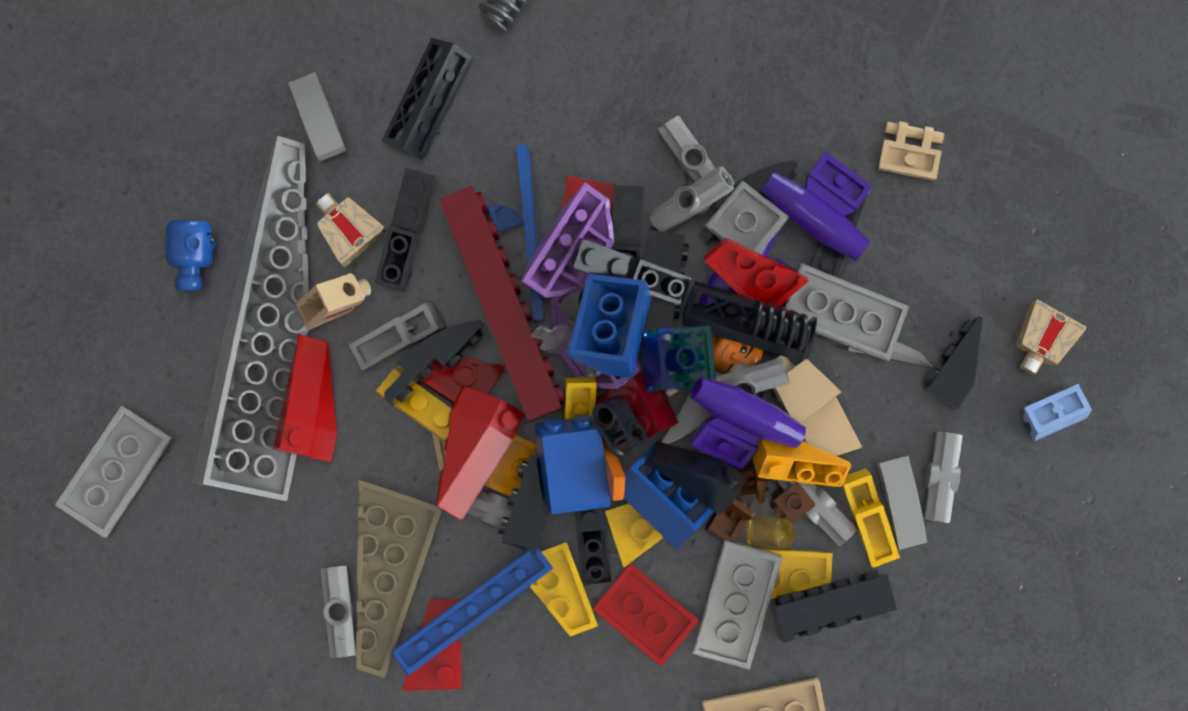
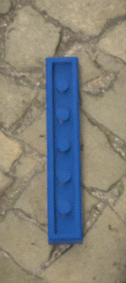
(529, 223)
(471, 610)

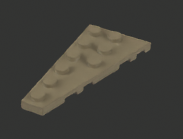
(390, 558)

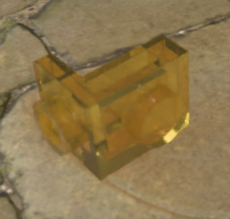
(770, 533)

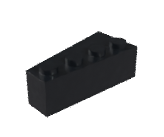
(832, 606)

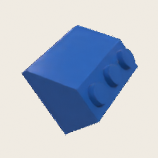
(610, 324)
(663, 502)

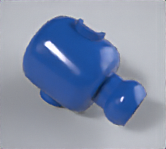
(189, 248)

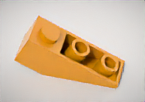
(799, 464)

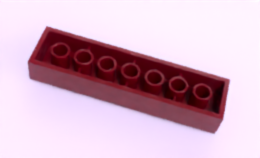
(500, 303)

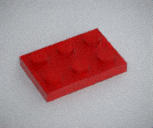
(645, 614)

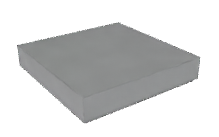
(747, 219)

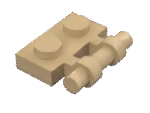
(907, 158)

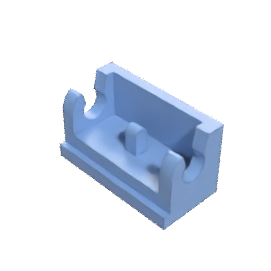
(1056, 412)

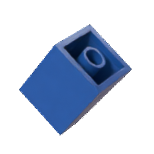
(571, 464)

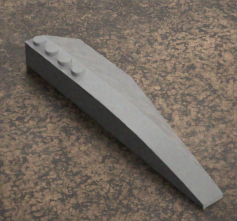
(260, 339)

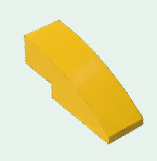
(869, 518)

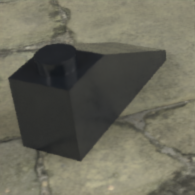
(701, 475)

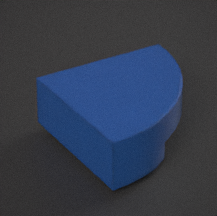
(504, 218)

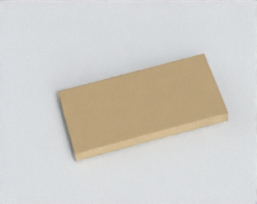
(792, 696)

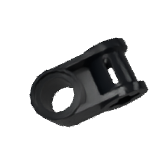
(618, 425)

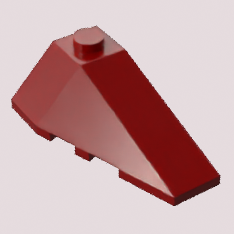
(308, 409)
(476, 443)

